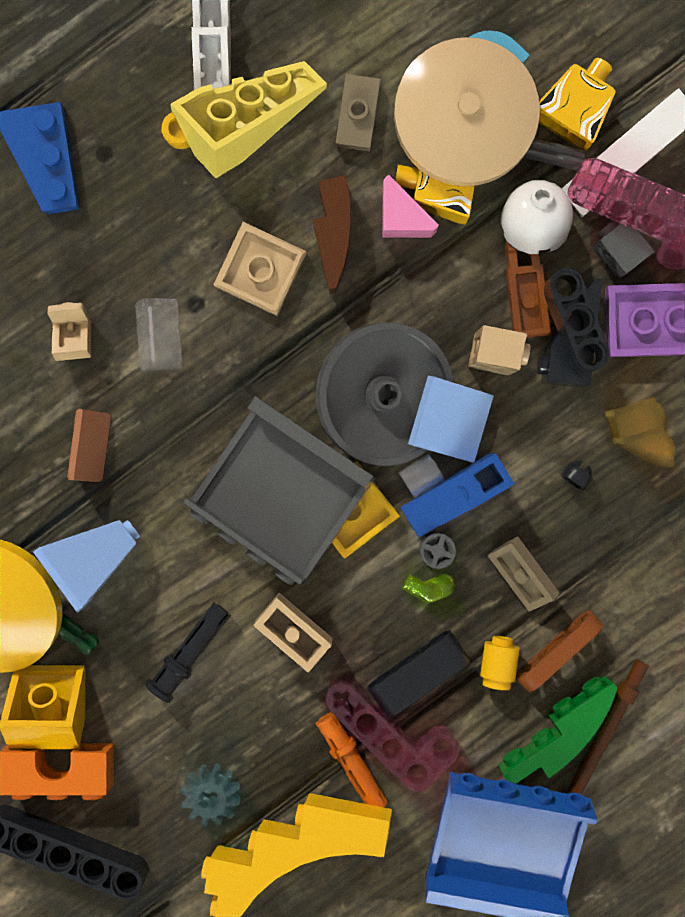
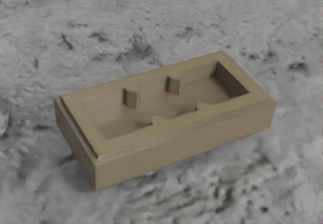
(357, 112)

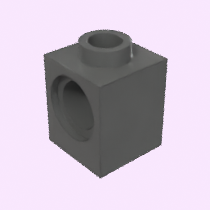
(621, 248)

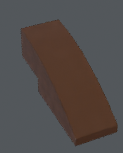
(334, 229)

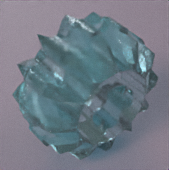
(213, 807)

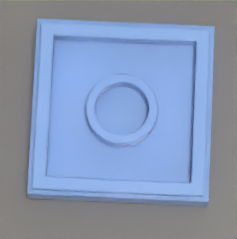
(450, 419)

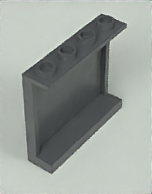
(279, 493)

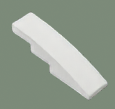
(211, 43)
(645, 138)

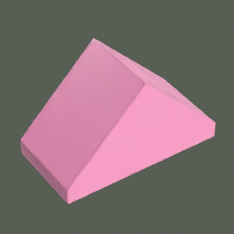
(402, 215)

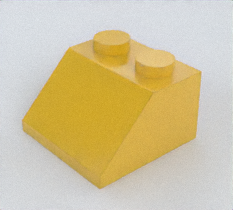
(45, 708)

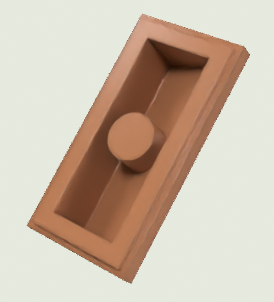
(89, 446)

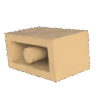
(499, 350)
(293, 632)

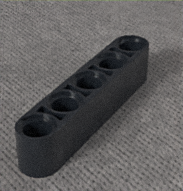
(82, 850)

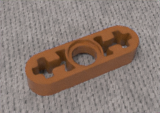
(559, 651)

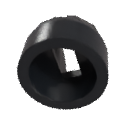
(576, 476)

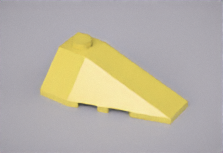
(237, 119)

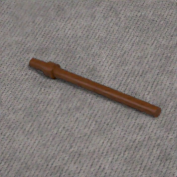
(626, 695)

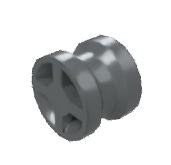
(440, 557)

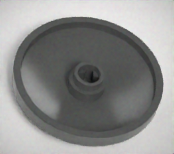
(374, 389)

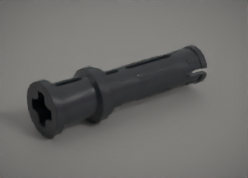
(179, 664)

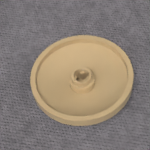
(466, 111)

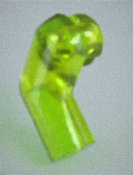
(430, 590)

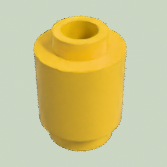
(499, 663)

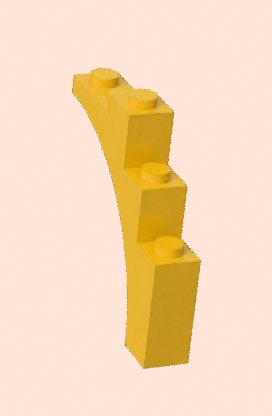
(321, 830)

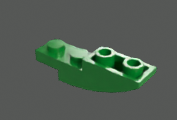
(575, 725)

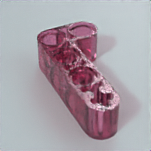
(633, 203)
(385, 729)

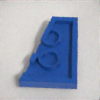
(43, 153)

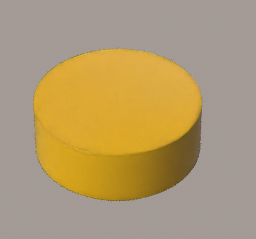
(173, 132)

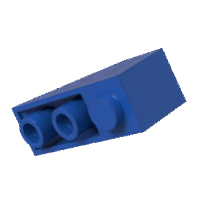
(457, 494)

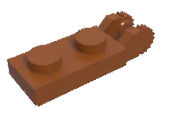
(526, 294)

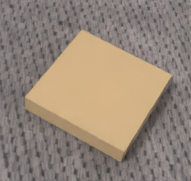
(260, 268)

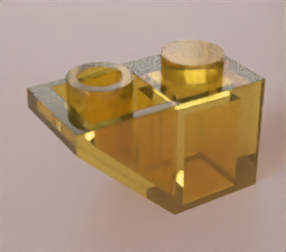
(640, 431)

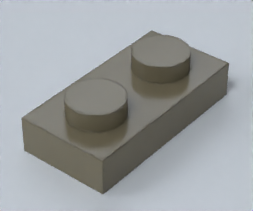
(523, 574)

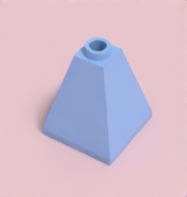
(87, 560)

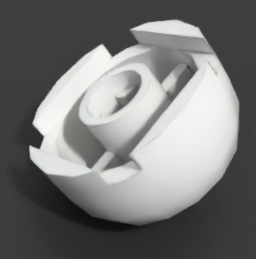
(537, 217)

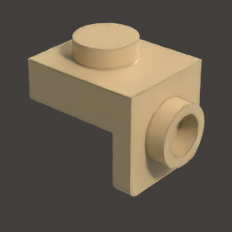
(70, 331)

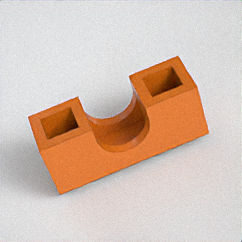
(29, 774)

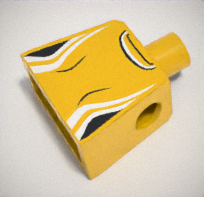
(578, 103)
(437, 197)

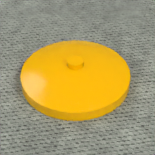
(28, 608)

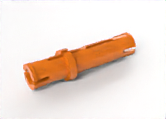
(345, 752)

